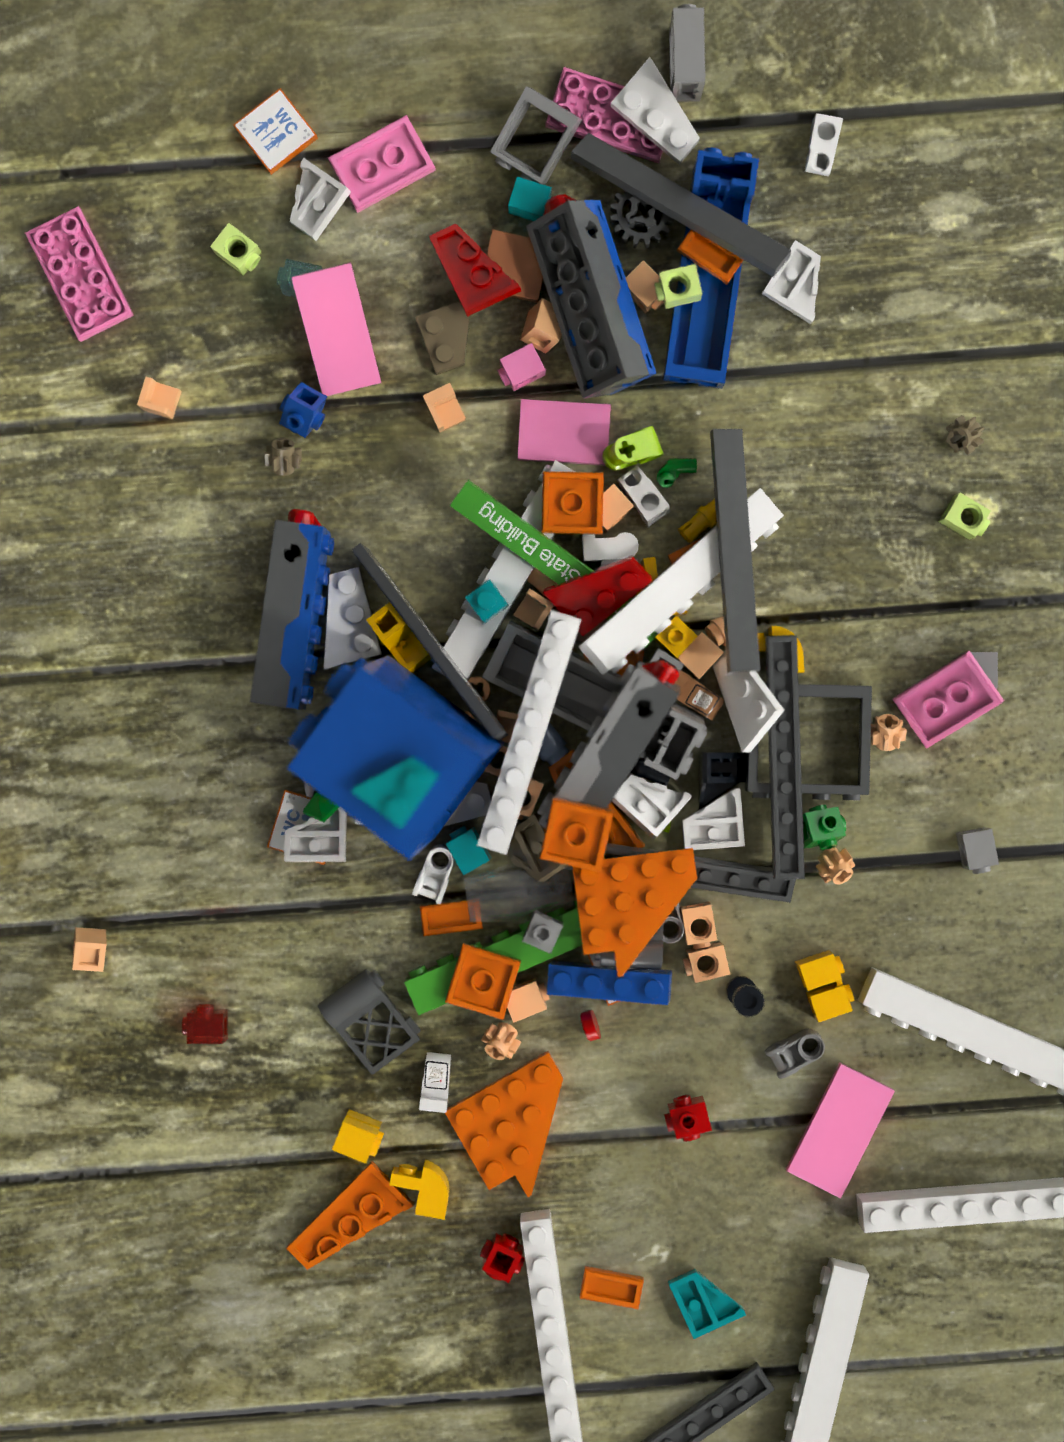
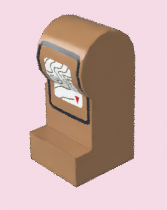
(697, 697)

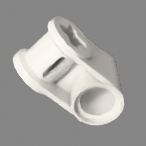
(433, 878)

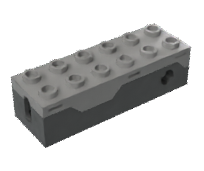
(617, 737)

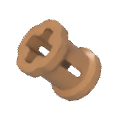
(486, 689)

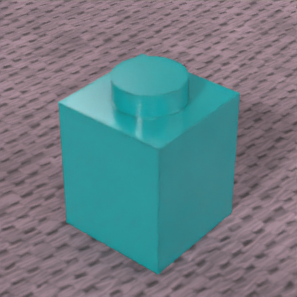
(528, 199)
(487, 601)
(465, 849)

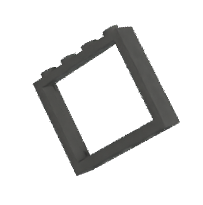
(824, 791)

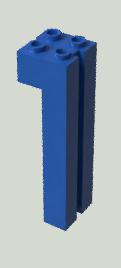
(704, 328)

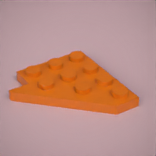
(630, 901)
(509, 1122)

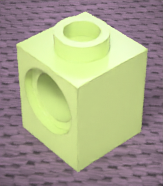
(230, 238)
(688, 276)
(952, 516)

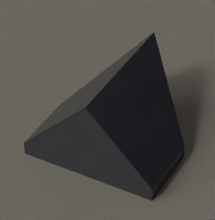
(719, 774)

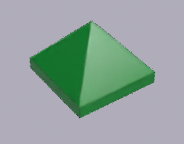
(320, 807)

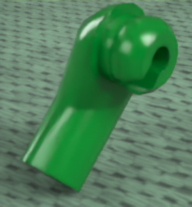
(673, 468)

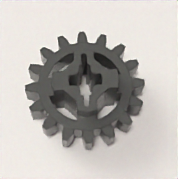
(631, 221)

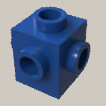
(303, 410)

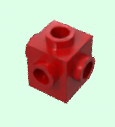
(694, 1126)
(502, 1267)

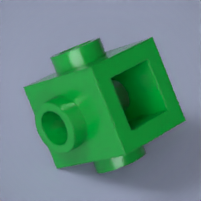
(823, 827)

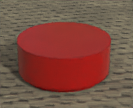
(590, 1025)

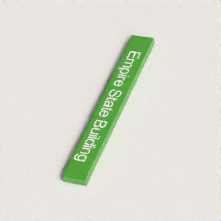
(521, 537)

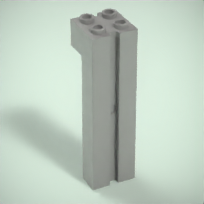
(584, 696)

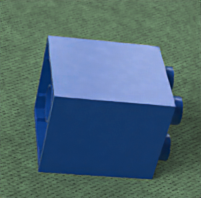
(376, 723)

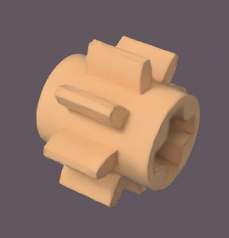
(887, 732)
(835, 865)
(501, 1041)

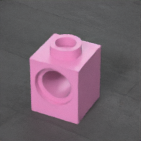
(521, 367)

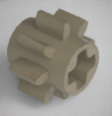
(964, 434)
(283, 456)

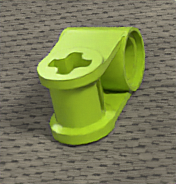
(634, 449)

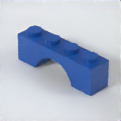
(595, 982)

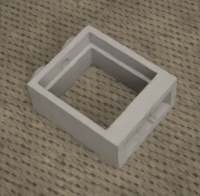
(687, 53)
(508, 160)

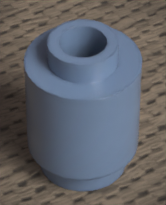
(553, 746)

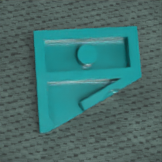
(398, 790)
(703, 1303)

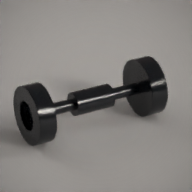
(745, 996)

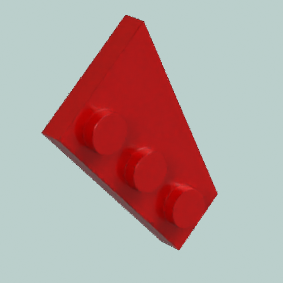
(470, 271)
(599, 592)

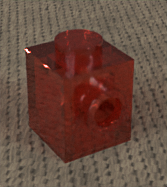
(206, 1025)

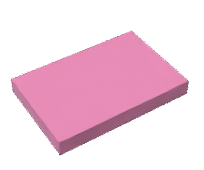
(382, 163)
(563, 432)
(948, 699)

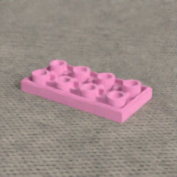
(591, 101)
(79, 274)
(336, 329)
(840, 1130)

